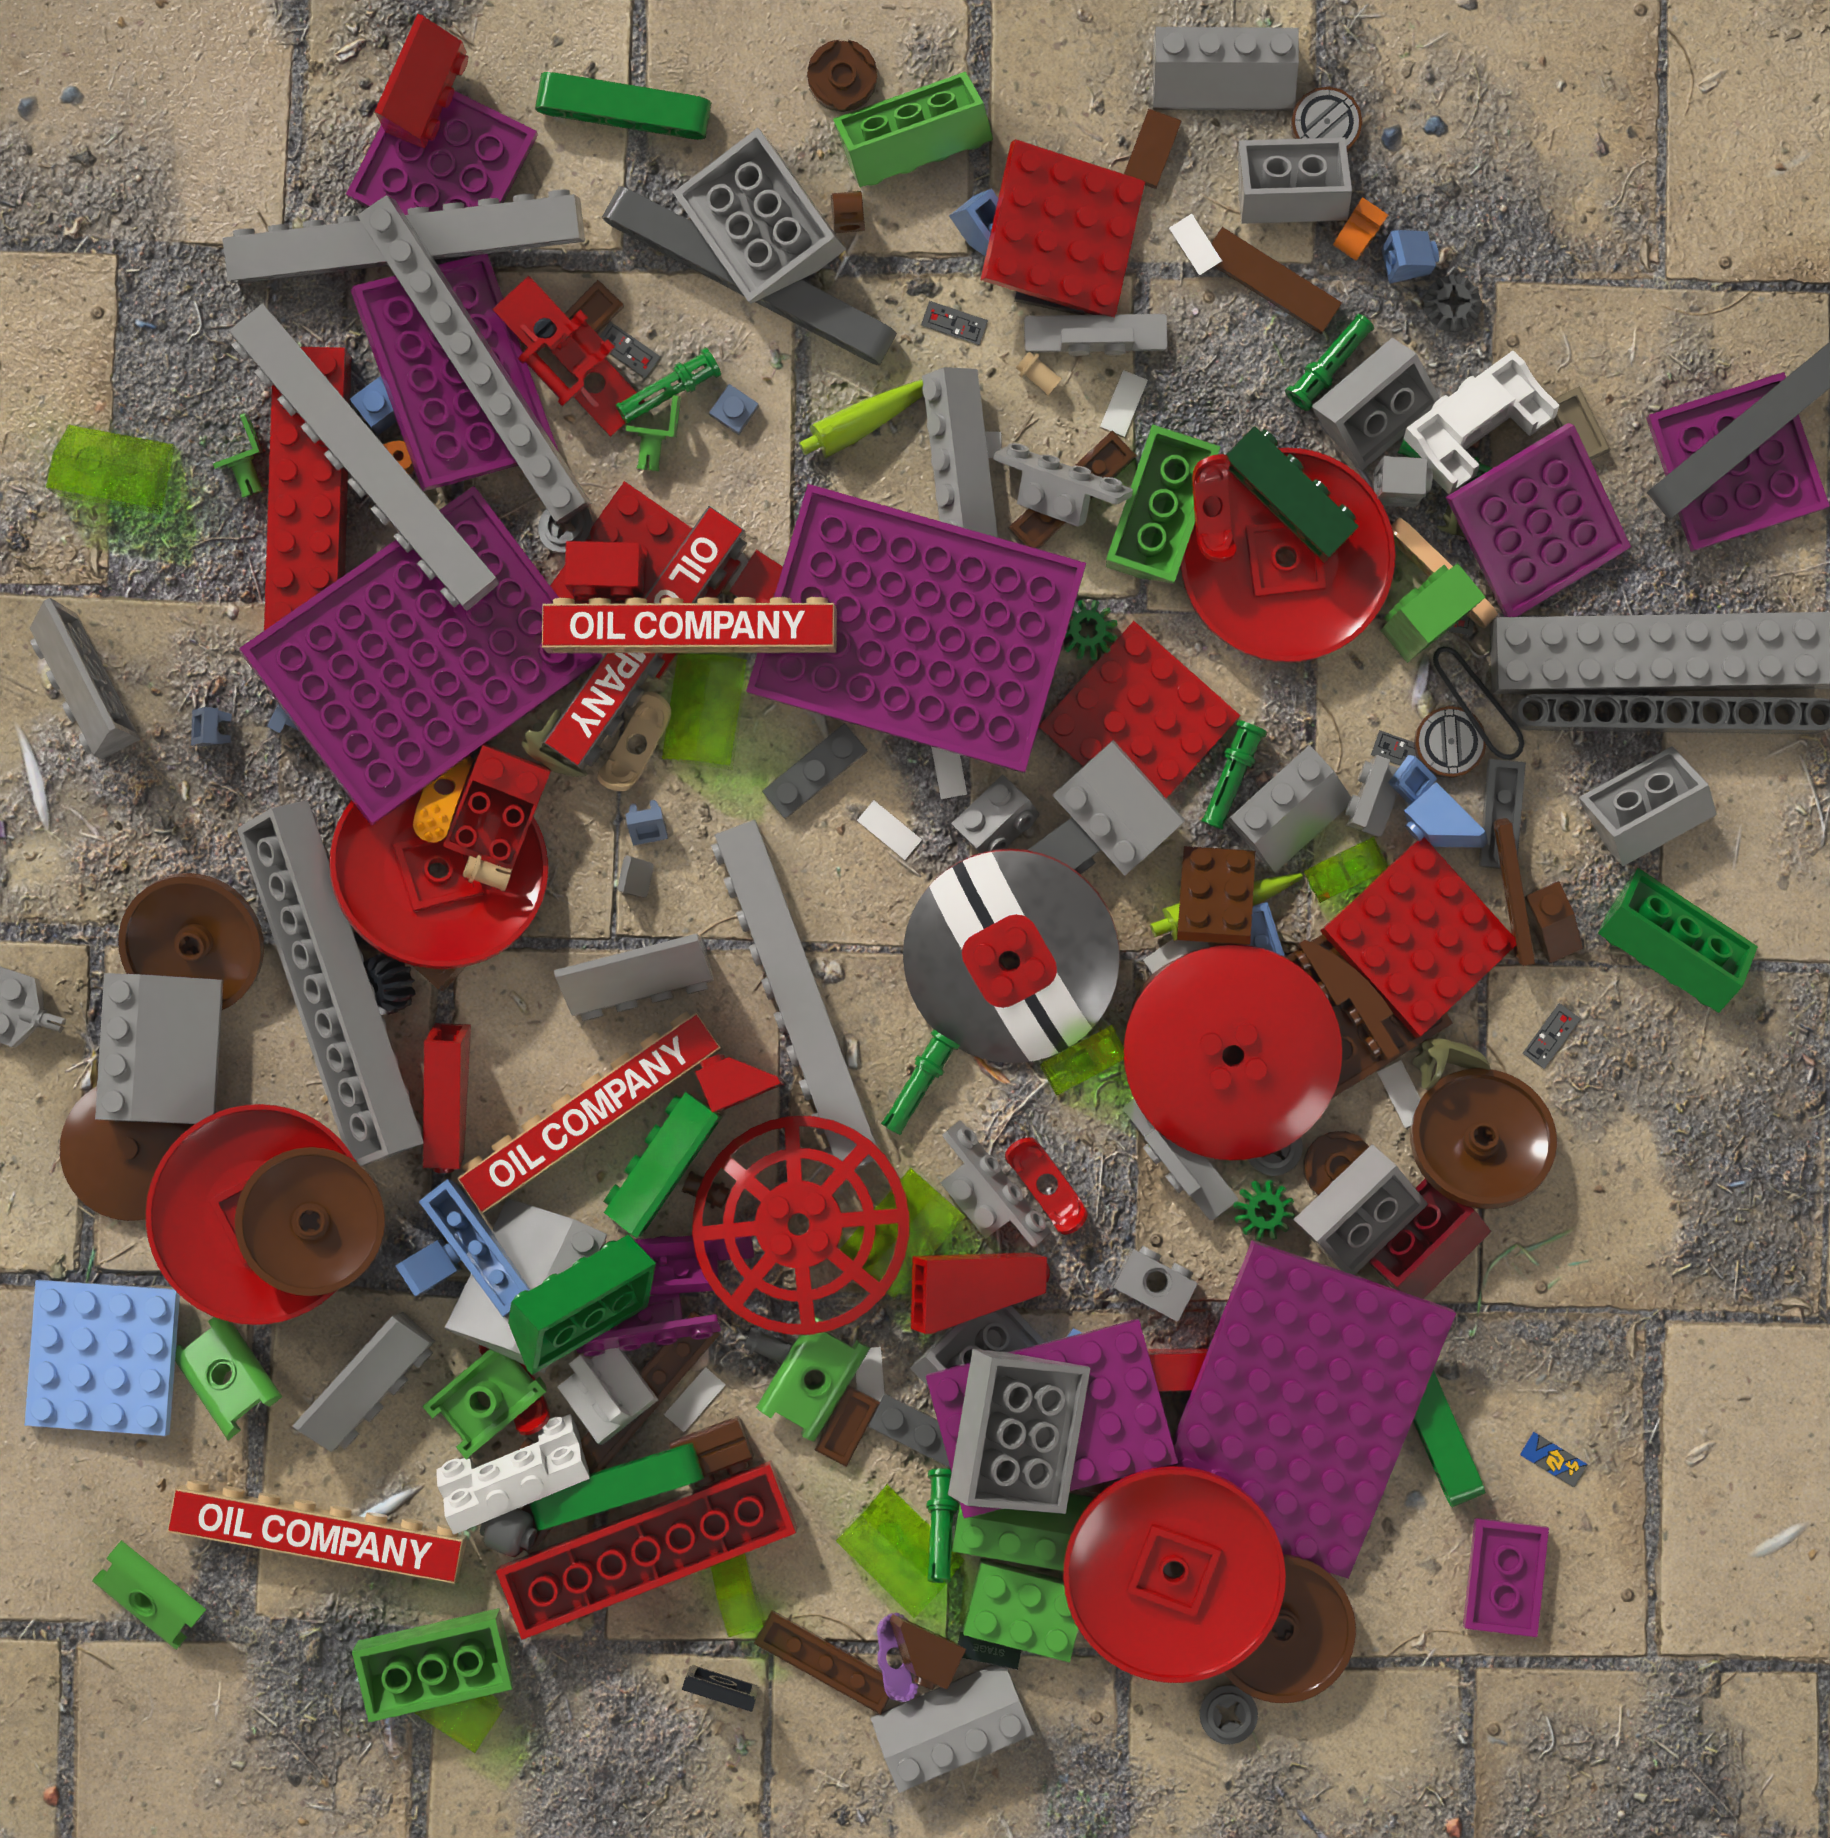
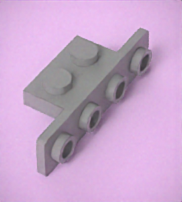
(1095, 333)
(1057, 487)
(1187, 1169)
(986, 1191)

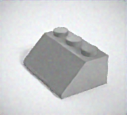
(1293, 180)
(1376, 403)
(1648, 805)
(1119, 807)
(1291, 809)
(1361, 1211)

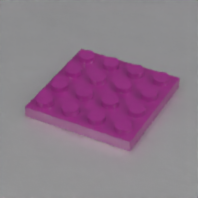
(468, 161)
(1760, 491)
(1539, 521)

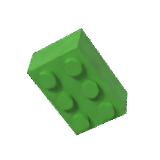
(1020, 1611)

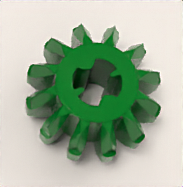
(1100, 633)
(1259, 1221)

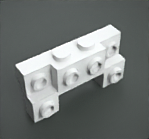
(1474, 411)
(513, 1480)

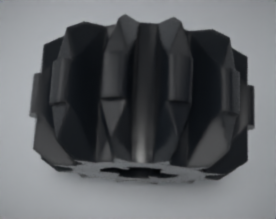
(390, 982)

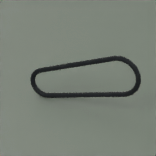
(1466, 709)

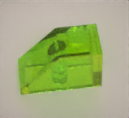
(1346, 869)
(1083, 1060)
(737, 1596)
(466, 1720)

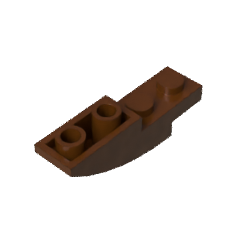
(1344, 983)

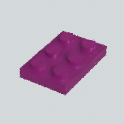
(1505, 1577)

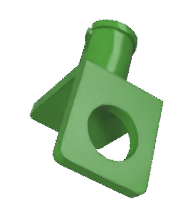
(652, 438)
(242, 463)

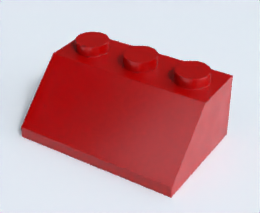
(421, 83)
(731, 1082)

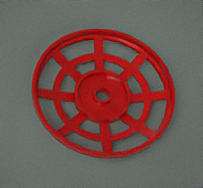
(824, 1229)

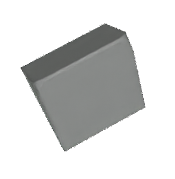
(635, 877)

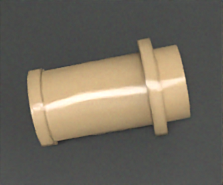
(1038, 373)
(486, 873)

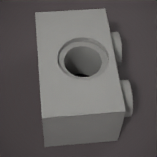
(1402, 481)
(1168, 1301)

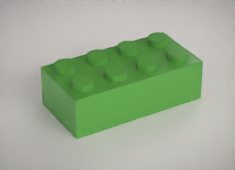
(1430, 610)

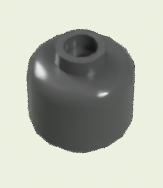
(509, 1532)

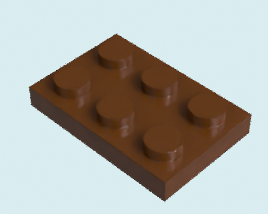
(1216, 895)

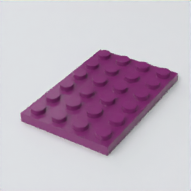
(433, 406)
(1122, 1411)

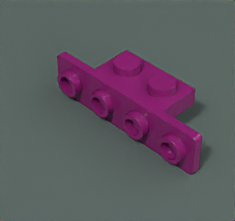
(678, 1266)
(658, 1323)

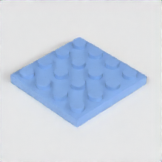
(102, 1357)

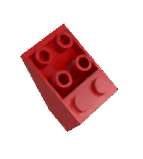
(497, 807)

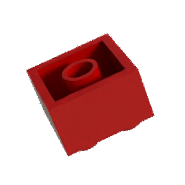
(604, 570)

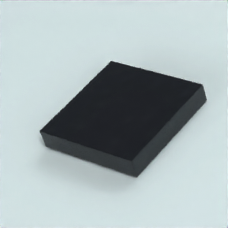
(720, 1688)

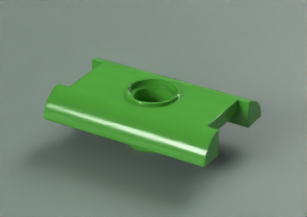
(207, 1363)
(509, 1391)
(812, 1404)
(148, 1595)

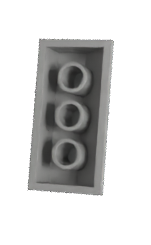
(1225, 68)
(365, 1382)
(951, 1726)

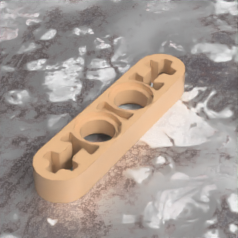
(1430, 560)

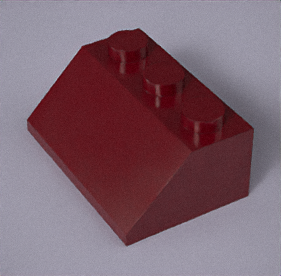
(1430, 1244)

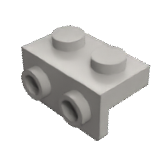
(1375, 799)
(996, 817)

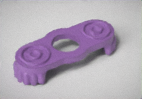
(898, 1681)

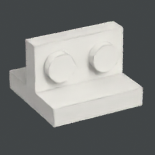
(606, 1393)

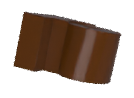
(847, 212)

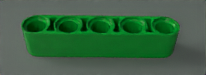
(623, 105)
(1446, 1446)
(619, 1486)

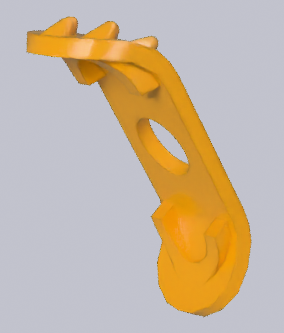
(437, 810)

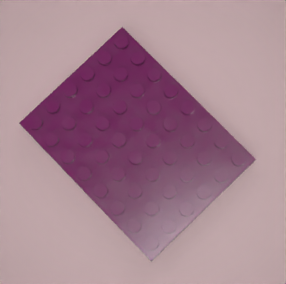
(935, 628)
(402, 681)
(1311, 1397)

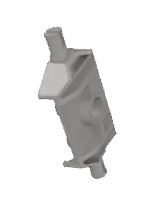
(22, 1008)

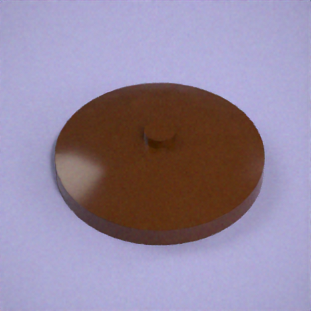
(193, 930)
(1483, 1138)
(113, 1161)
(309, 1221)
(1307, 1642)

